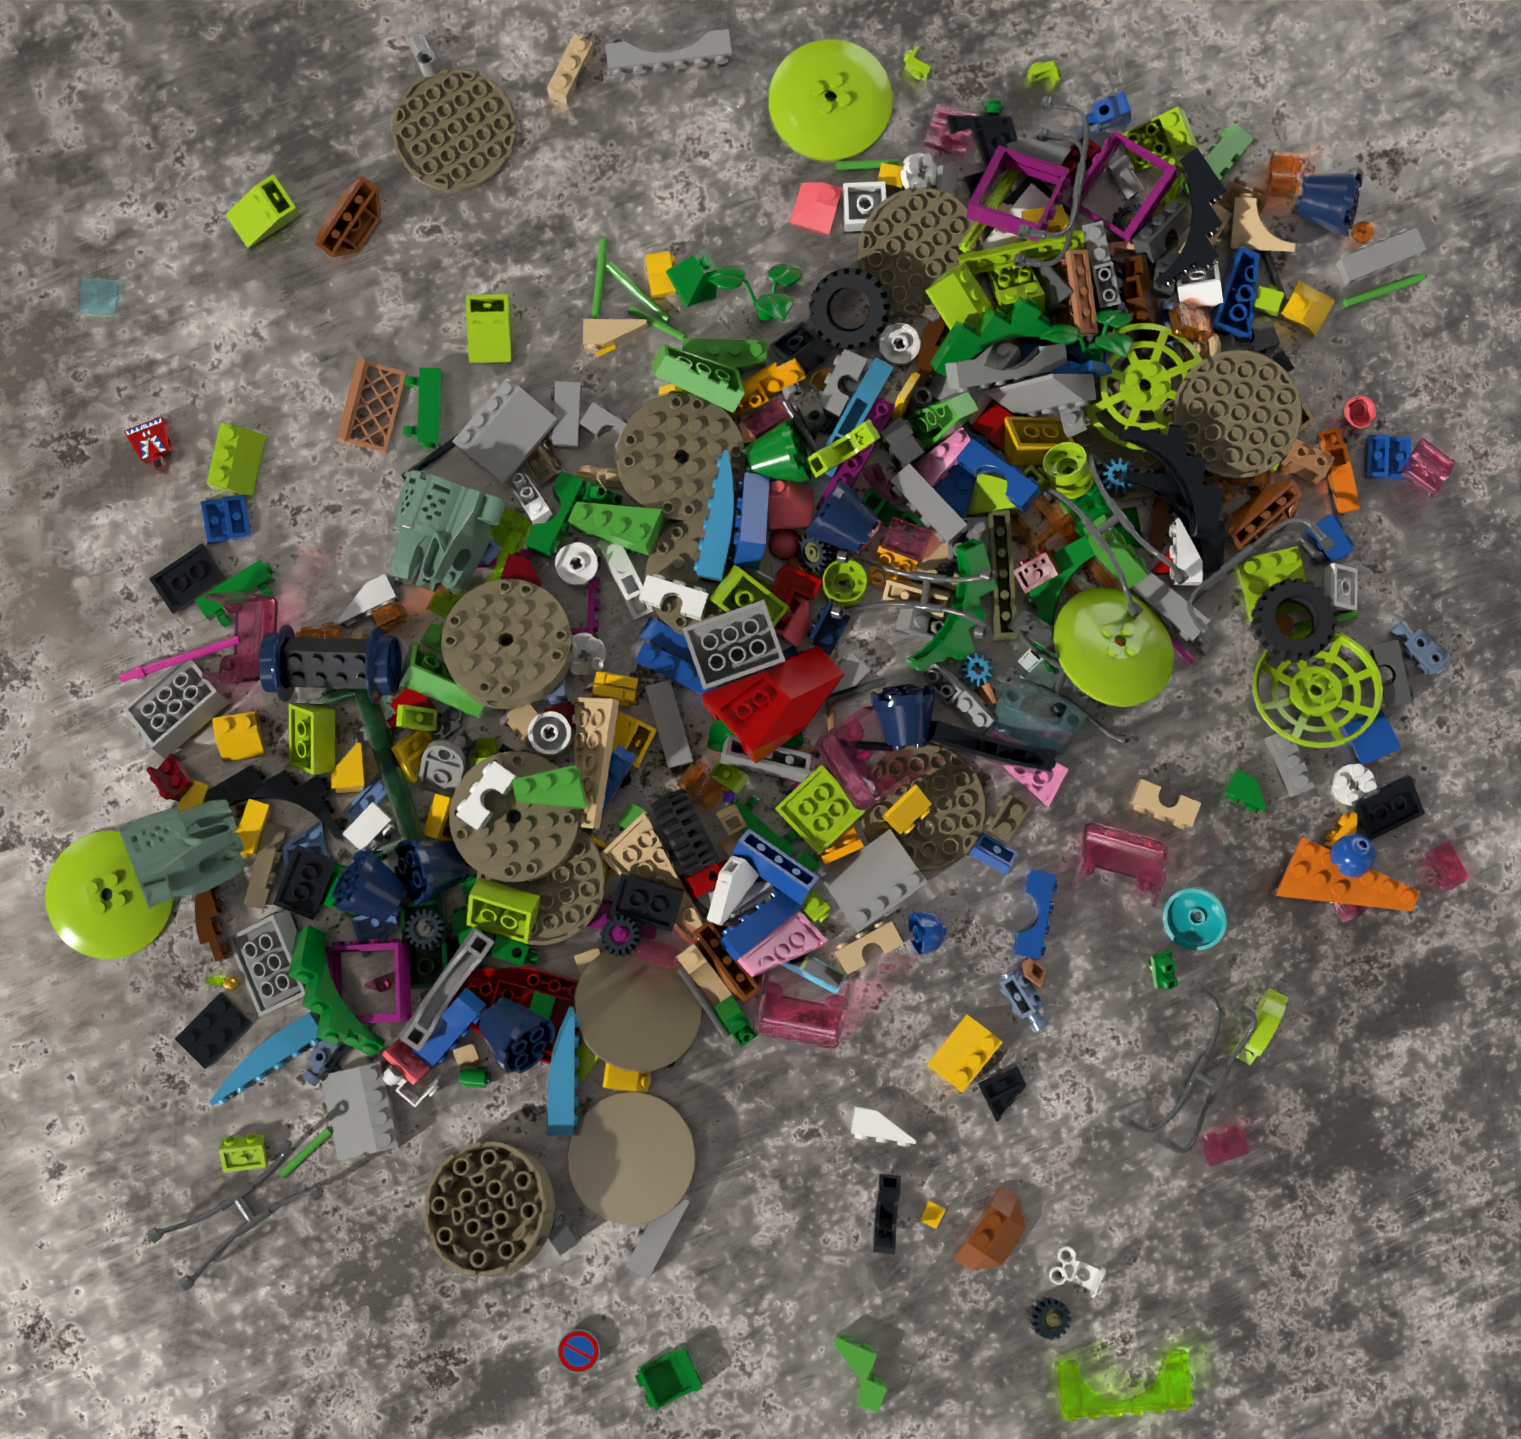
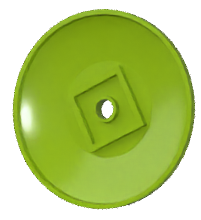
(825, 127)
(1100, 666)
(82, 915)

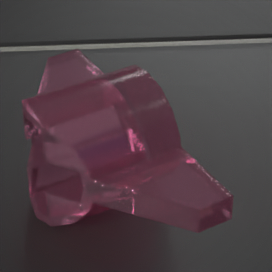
(381, 983)

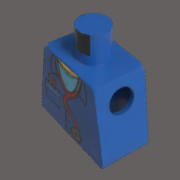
(1116, 111)

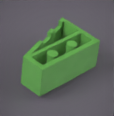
(1131, 565)
(552, 788)

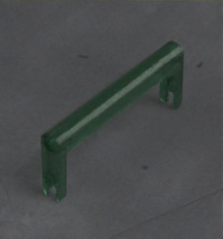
(387, 764)

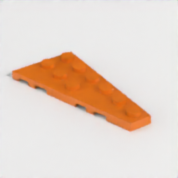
(1315, 877)

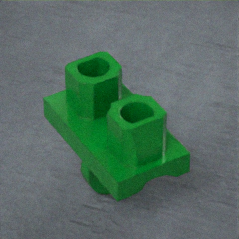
(600, 495)
(1163, 970)

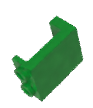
(668, 1378)

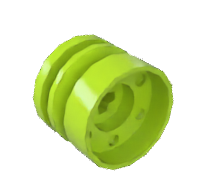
(1068, 469)
(839, 574)

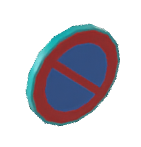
(578, 1351)

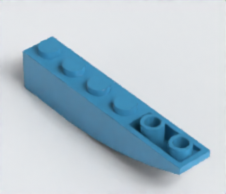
(861, 401)
(718, 525)
(270, 1055)
(562, 1079)

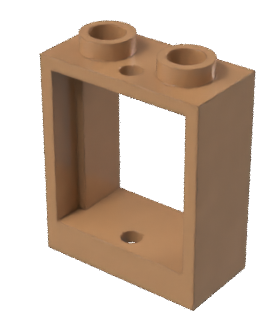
(1304, 465)

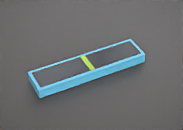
(817, 972)

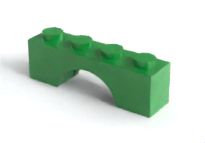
(546, 536)

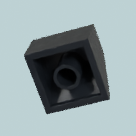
(803, 345)

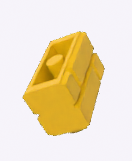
(616, 687)

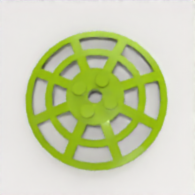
(1130, 379)
(1330, 688)

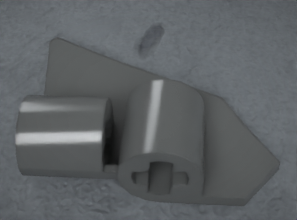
(1043, 150)
(1054, 289)

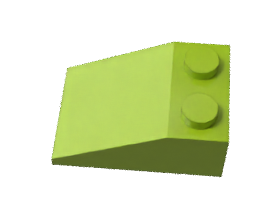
(741, 589)

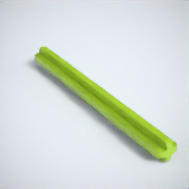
(993, 202)

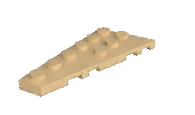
(592, 751)

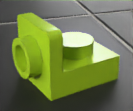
(484, 748)
(816, 907)

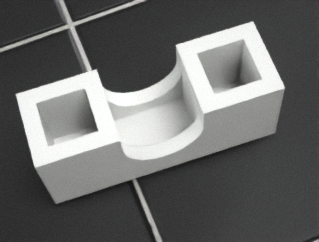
(657, 589)
(473, 809)

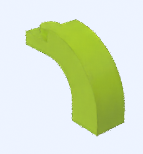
(843, 449)
(1268, 1015)

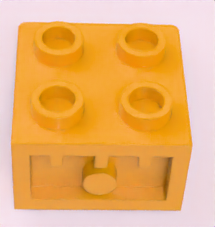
(878, 577)
(845, 844)

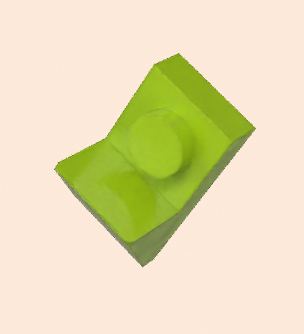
(416, 718)
(729, 776)

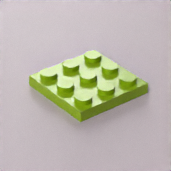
(1266, 570)
(819, 810)

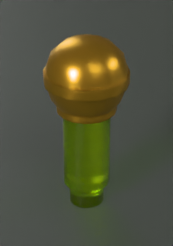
(230, 983)

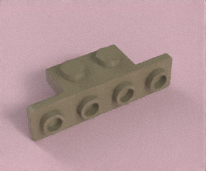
(265, 865)

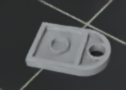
(440, 771)

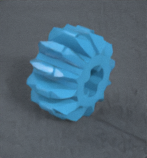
(1110, 477)
(972, 674)

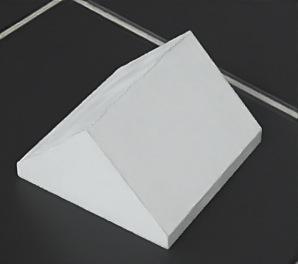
(1341, 585)

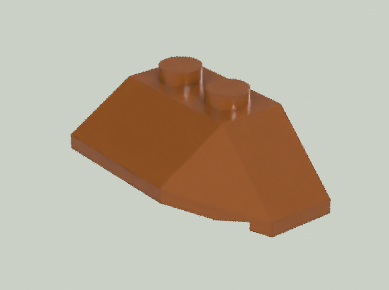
(350, 219)
(1264, 512)
(729, 971)
(993, 1233)

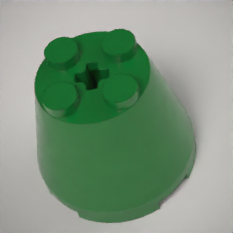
(779, 455)

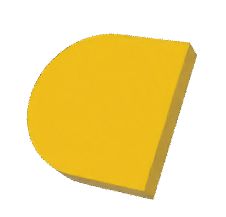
(904, 398)

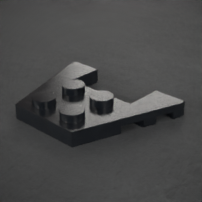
(988, 134)

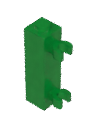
(429, 407)
(249, 580)
(757, 826)

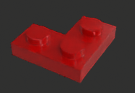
(793, 580)

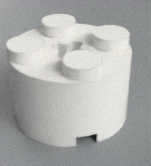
(546, 722)

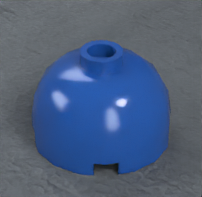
(1353, 855)
(927, 932)

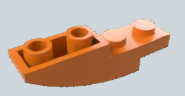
(1340, 472)

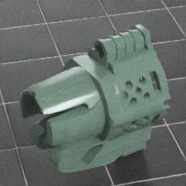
(444, 526)
(183, 850)

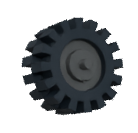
(426, 929)

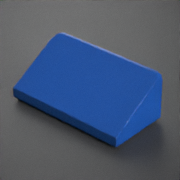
(994, 853)

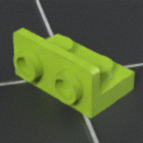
(243, 1153)

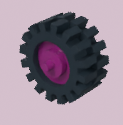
(620, 936)

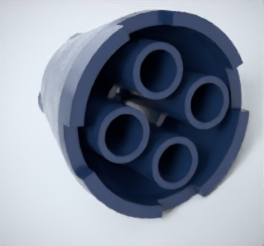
(1330, 200)
(843, 520)
(904, 714)
(429, 867)
(369, 888)
(515, 1034)

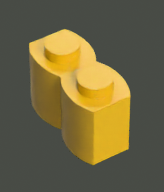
(659, 282)

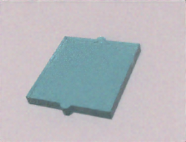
(98, 297)

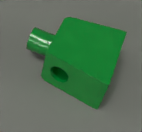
(503, 948)

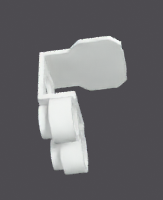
(393, 1076)
(1070, 1268)

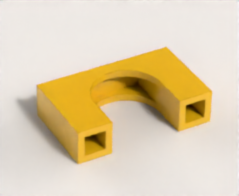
(252, 823)

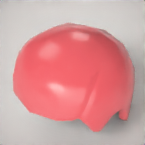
(1359, 411)
(783, 543)

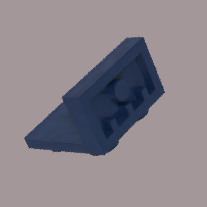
(827, 630)

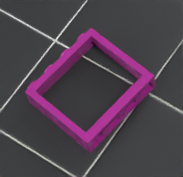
(1024, 164)
(1152, 201)
(593, 602)
(402, 975)

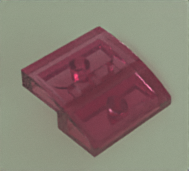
(939, 135)
(1427, 468)
(878, 481)

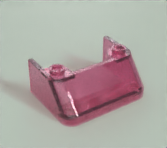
(253, 619)
(849, 767)
(1122, 854)
(801, 1019)

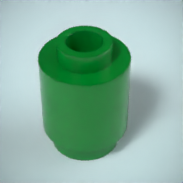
(474, 1076)

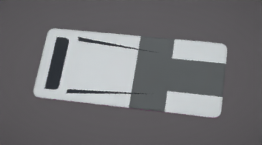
(1025, 664)

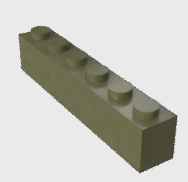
(1003, 597)

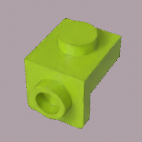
(916, 67)
(1043, 70)

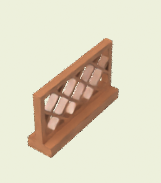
(1081, 302)
(353, 400)

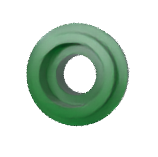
(994, 107)

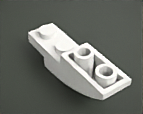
(625, 577)

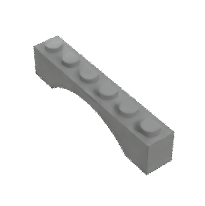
(711, 48)
(969, 373)
(435, 1002)

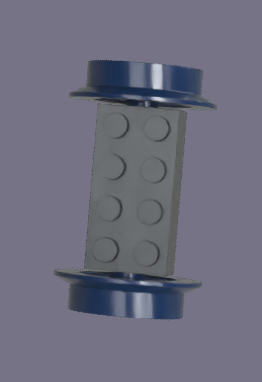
(330, 663)

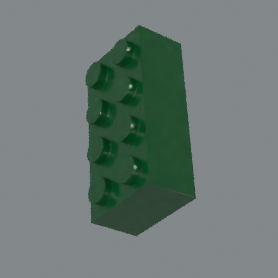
(425, 964)

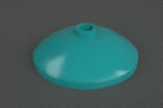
(1186, 927)

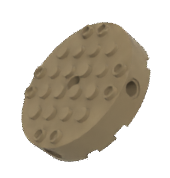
(672, 427)
(675, 560)
(495, 616)
(510, 849)
(518, 1203)

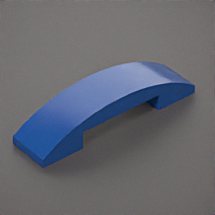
(667, 639)

